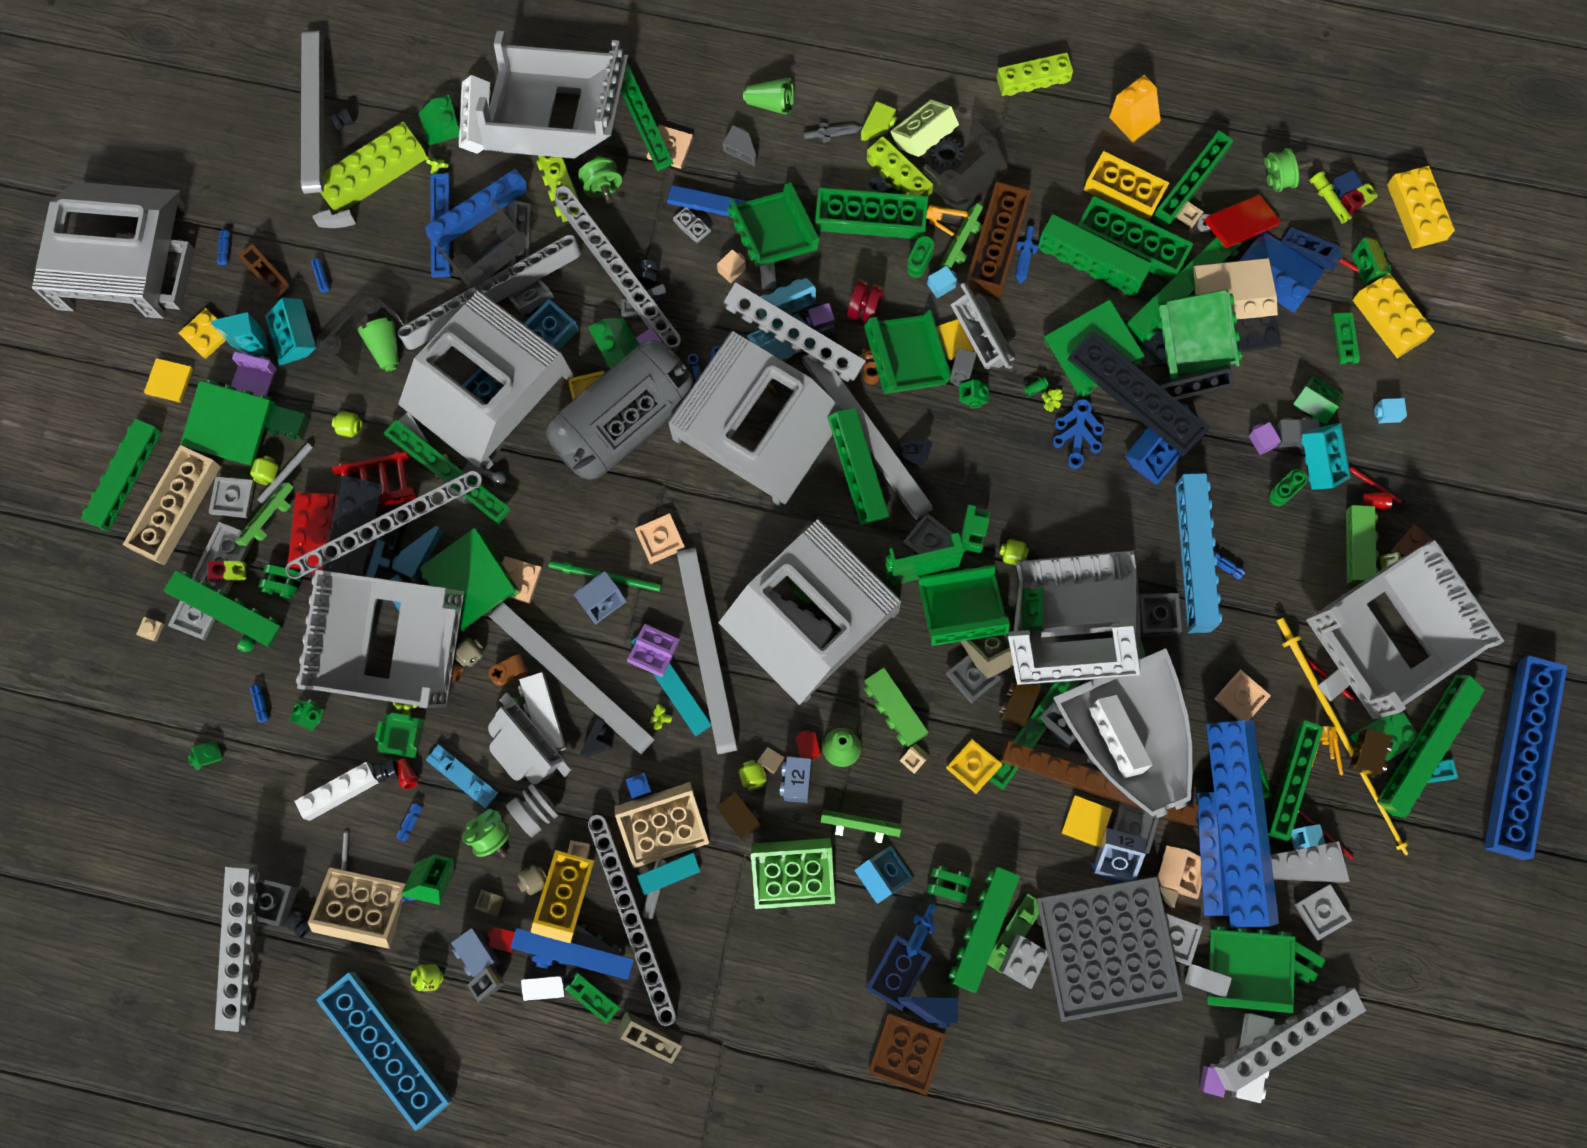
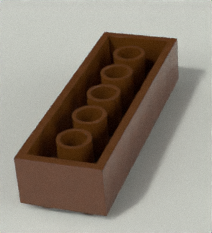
(998, 239)

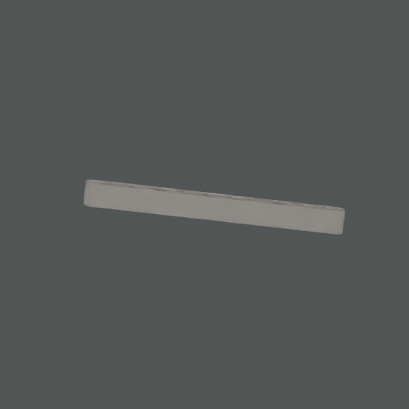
(312, 112)
(613, 261)
(495, 288)
(880, 451)
(391, 516)
(706, 651)
(571, 677)
(639, 926)

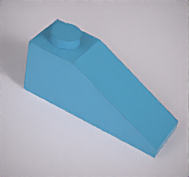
(416, 554)

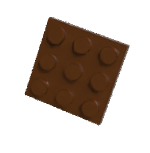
(907, 1054)

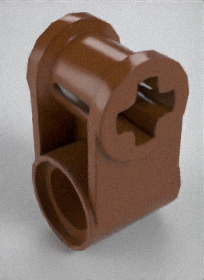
(868, 366)
(510, 670)

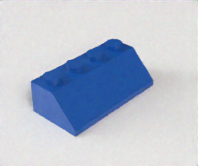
(1152, 456)

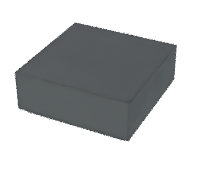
(657, 293)
(627, 310)

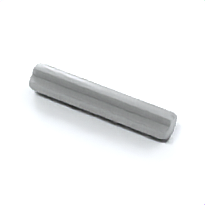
(652, 897)

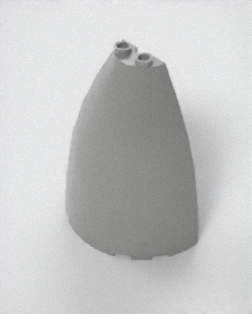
(1161, 722)

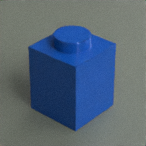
(639, 786)

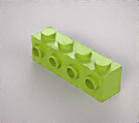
(1034, 74)
(898, 169)
(556, 176)

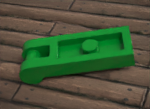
(1345, 338)
(1033, 609)
(592, 998)

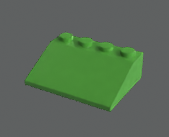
(792, 873)

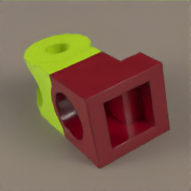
(1358, 198)
(226, 570)

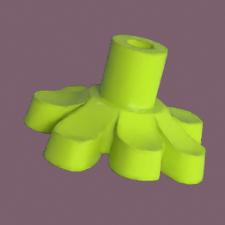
(436, 164)
(1052, 399)
(405, 707)
(660, 717)

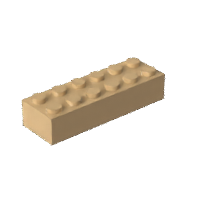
(172, 505)

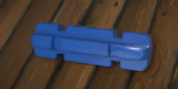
(223, 247)
(320, 275)
(1229, 566)
(259, 703)
(409, 822)

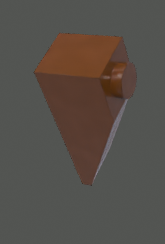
(264, 271)

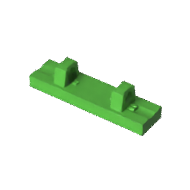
(969, 224)
(274, 502)
(862, 823)
(1028, 910)

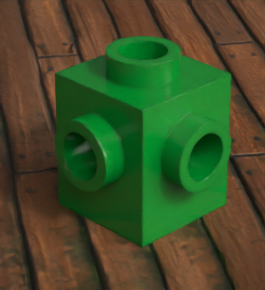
(974, 393)
(306, 714)

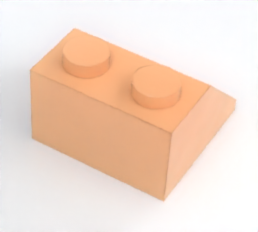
(1181, 872)

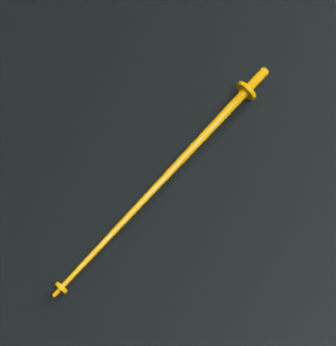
(1312, 679)

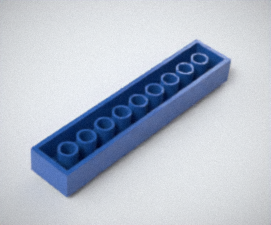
(1525, 758)
(1242, 824)

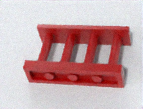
(387, 496)

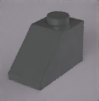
(740, 145)
(1058, 726)
(486, 983)

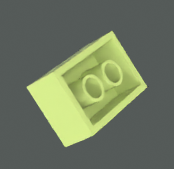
(924, 128)

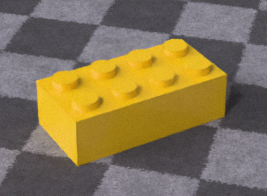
(1126, 186)
(1420, 207)
(1393, 315)
(562, 896)

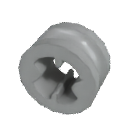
(1205, 229)

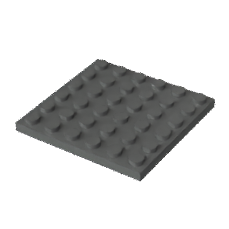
(1109, 949)

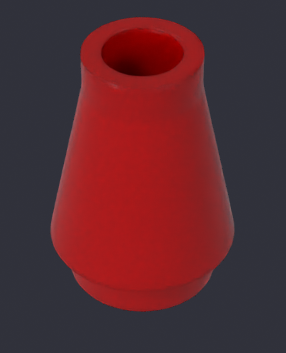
(1379, 500)
(406, 775)

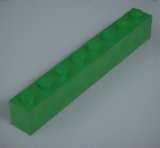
(1148, 319)
(1430, 746)

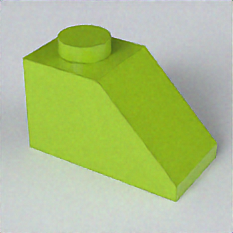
(879, 121)

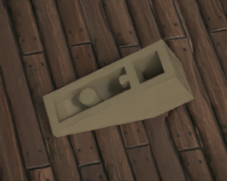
(647, 1037)

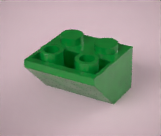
(429, 879)

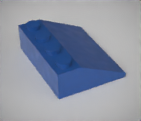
(1291, 272)

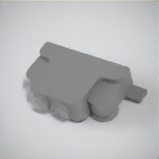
(983, 330)
(522, 746)

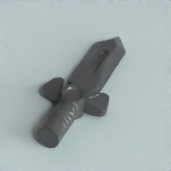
(832, 131)

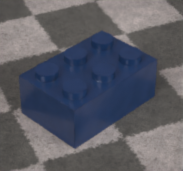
(897, 973)

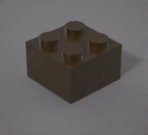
(1019, 705)
(1371, 752)
(739, 817)

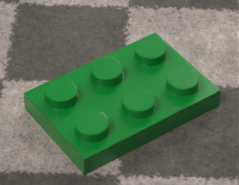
(1398, 727)

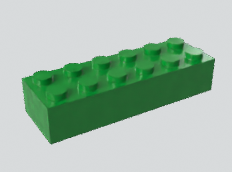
(871, 213)
(1137, 236)
(1094, 255)
(984, 930)

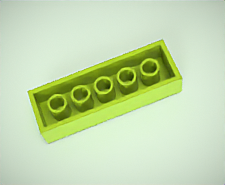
(371, 168)

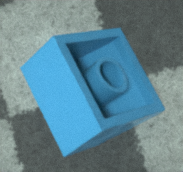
(883, 874)

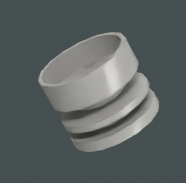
(532, 810)

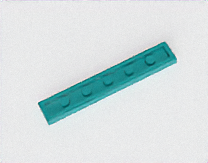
(682, 700)

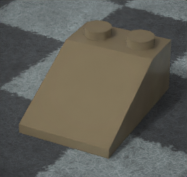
(990, 654)

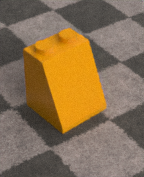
(1136, 109)

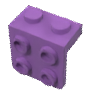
(253, 373)

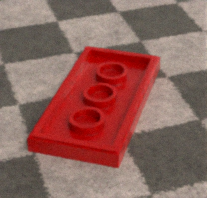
(1242, 221)

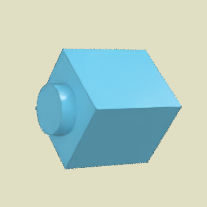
(942, 281)
(1390, 410)
(1307, 837)

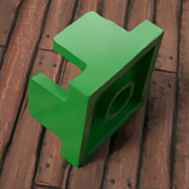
(974, 529)
(399, 735)

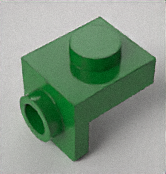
(204, 754)

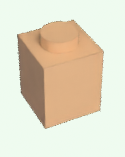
(731, 265)

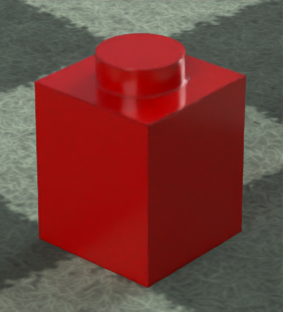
(808, 745)
(501, 939)

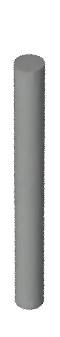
(284, 473)

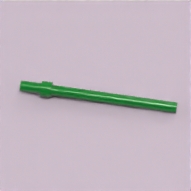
(569, 568)

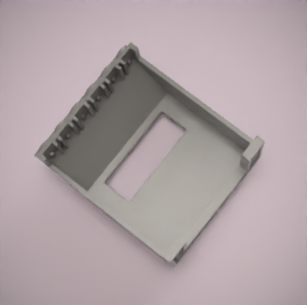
(527, 94)
(104, 265)
(502, 349)
(724, 399)
(836, 584)
(1079, 598)
(1436, 610)
(341, 634)

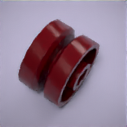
(865, 301)

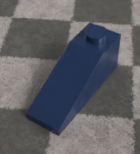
(1313, 248)
(933, 1009)

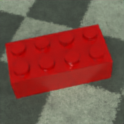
(309, 526)

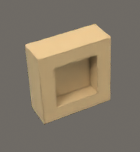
(1190, 215)
(150, 629)
(579, 849)

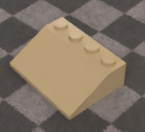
(1247, 280)
(661, 825)
(357, 908)

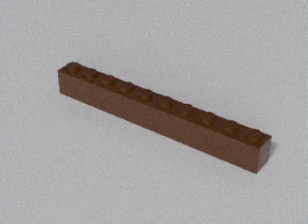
(1081, 778)

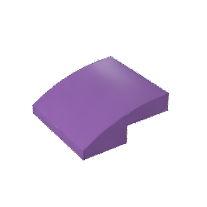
(653, 650)

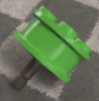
(1284, 169)
(600, 178)
(487, 834)

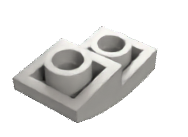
(328, 220)
(691, 225)
(1208, 980)

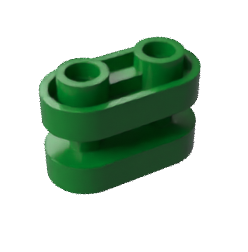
(920, 257)
(1288, 487)
(269, 586)
(960, 879)
(1306, 973)

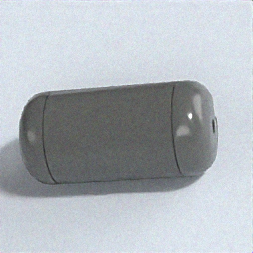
(620, 409)

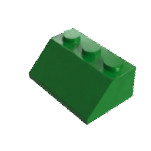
(613, 339)

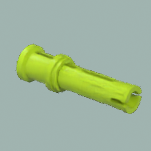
(1326, 190)

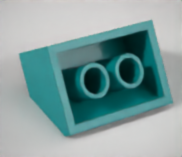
(290, 330)
(243, 334)
(1326, 456)

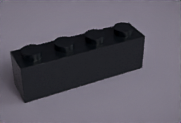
(1198, 382)
(596, 941)

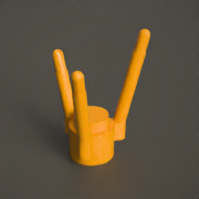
(936, 213)
(1330, 738)

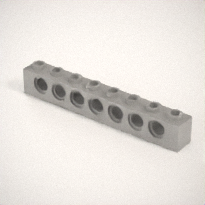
(739, 293)
(1349, 1008)
(226, 1017)

